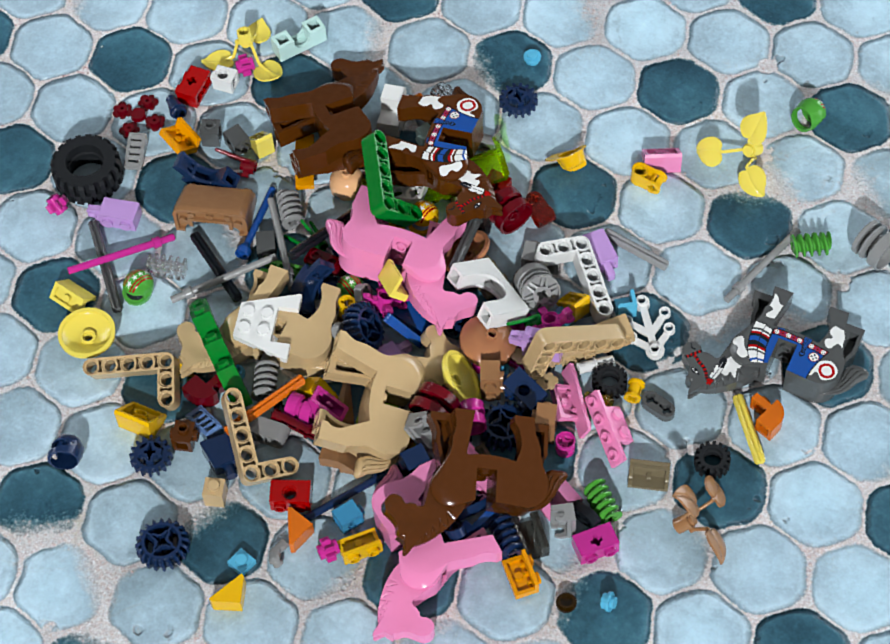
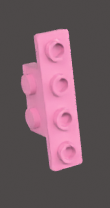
(571, 402)
(610, 427)

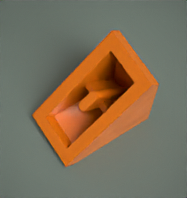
(299, 529)

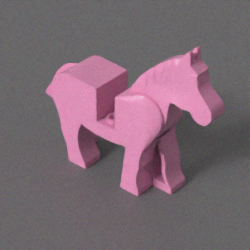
(369, 242)
(425, 566)

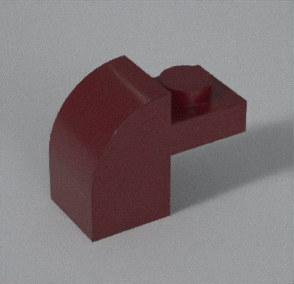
(203, 393)

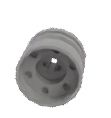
(874, 244)
(537, 286)

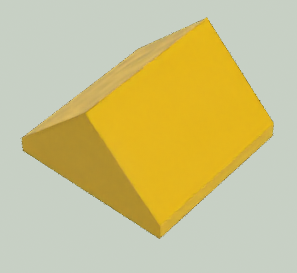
(139, 419)

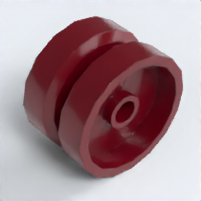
(515, 210)
(434, 398)

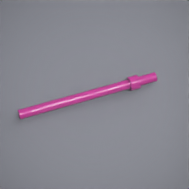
(155, 242)

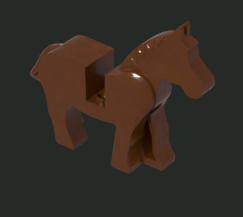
(333, 113)
(512, 485)

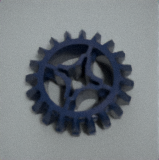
(364, 324)
(495, 433)
(161, 534)

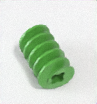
(811, 244)
(601, 501)

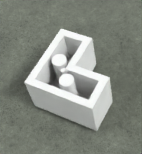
(388, 117)

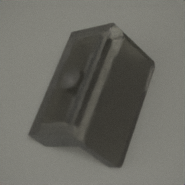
(533, 536)

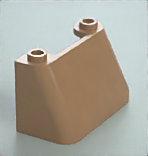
(215, 205)

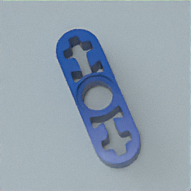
(402, 329)

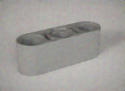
(268, 432)

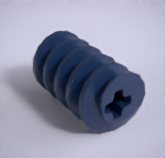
(506, 536)

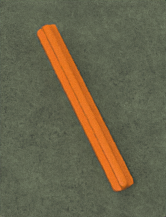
(272, 399)

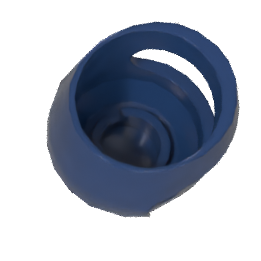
(67, 450)

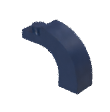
(201, 175)
(307, 283)

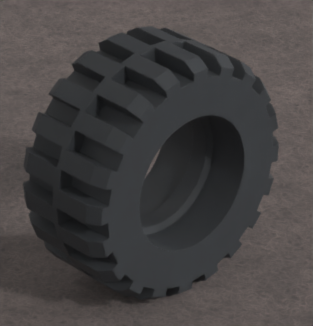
(84, 151)

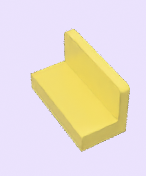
(391, 281)
(70, 295)

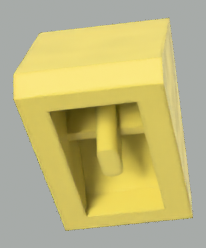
(262, 144)

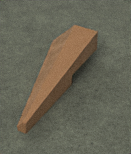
(335, 459)

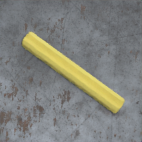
(749, 429)

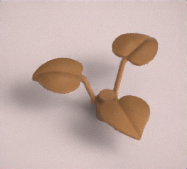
(687, 521)

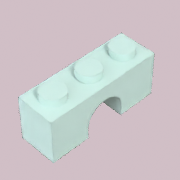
(311, 34)

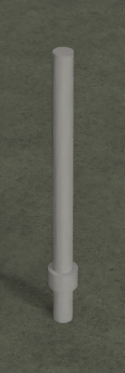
(280, 240)
(740, 286)
(190, 292)

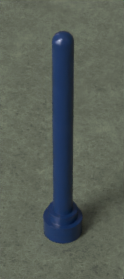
(375, 479)

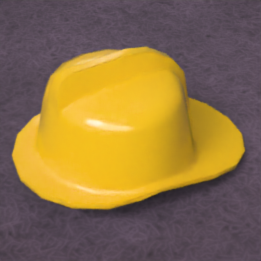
(570, 160)

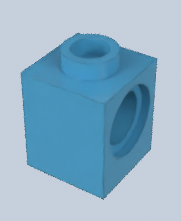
(348, 516)

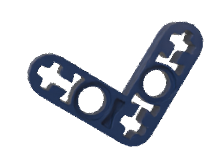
(457, 529)

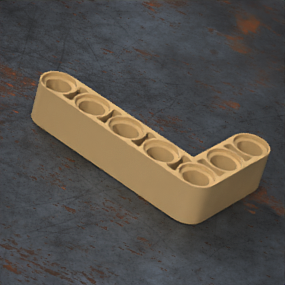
(569, 339)
(139, 369)
(247, 445)

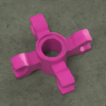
(382, 301)
(552, 319)

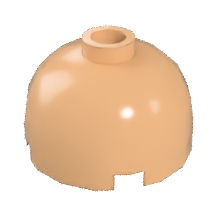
(345, 185)

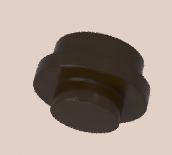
(566, 602)

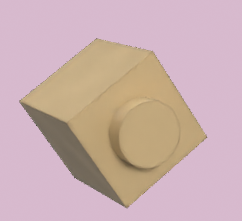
(215, 492)

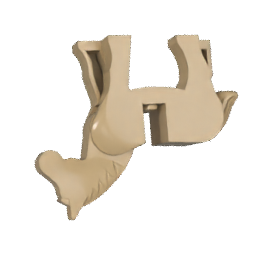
(309, 338)
(388, 379)

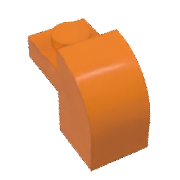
(770, 416)

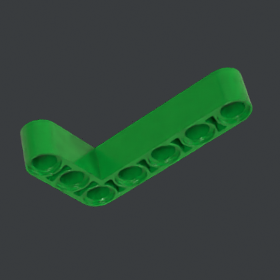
(380, 185)

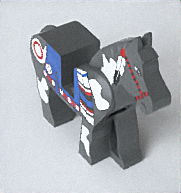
(814, 368)

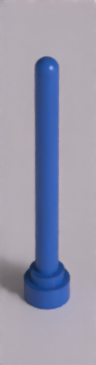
(244, 250)

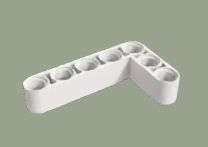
(584, 272)

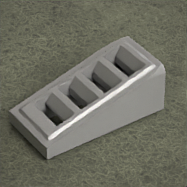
(135, 140)

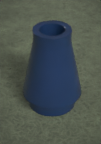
(176, 108)

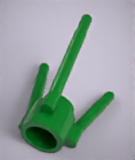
(322, 246)
(532, 320)

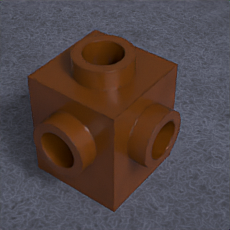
(184, 435)

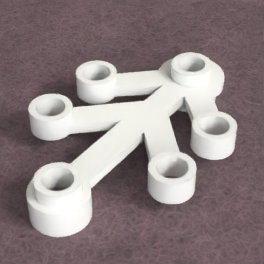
(650, 330)

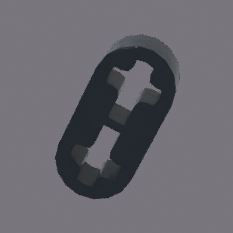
(586, 515)

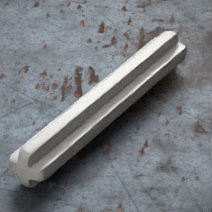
(637, 249)

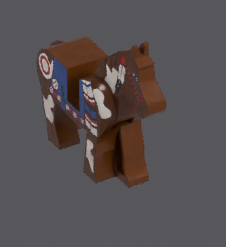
(444, 159)

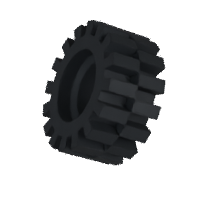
(610, 371)
(715, 450)

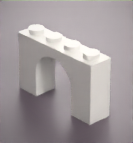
(485, 275)

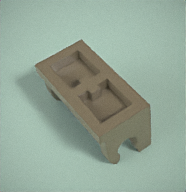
(649, 475)

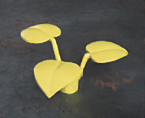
(258, 33)
(755, 129)

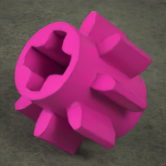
(244, 65)
(57, 204)
(328, 549)

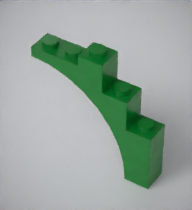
(217, 349)

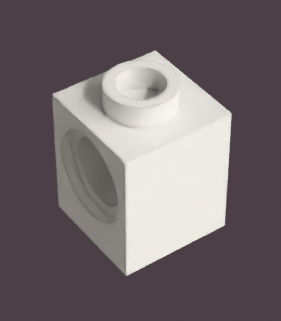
(225, 79)

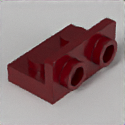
(315, 253)

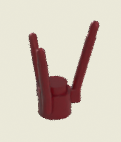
(247, 165)

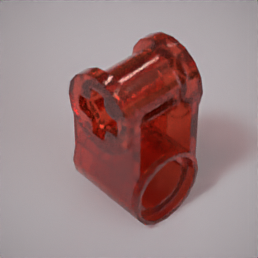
(541, 213)

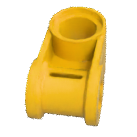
(647, 177)

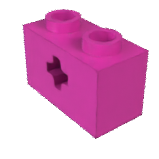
(595, 543)

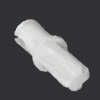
(591, 365)

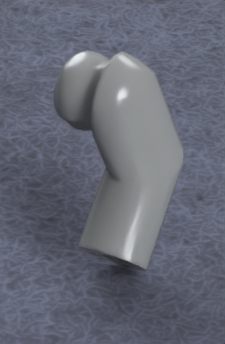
(275, 553)

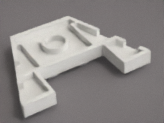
(258, 320)

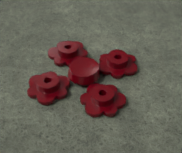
(138, 115)

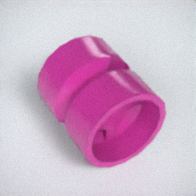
(299, 406)
(479, 422)

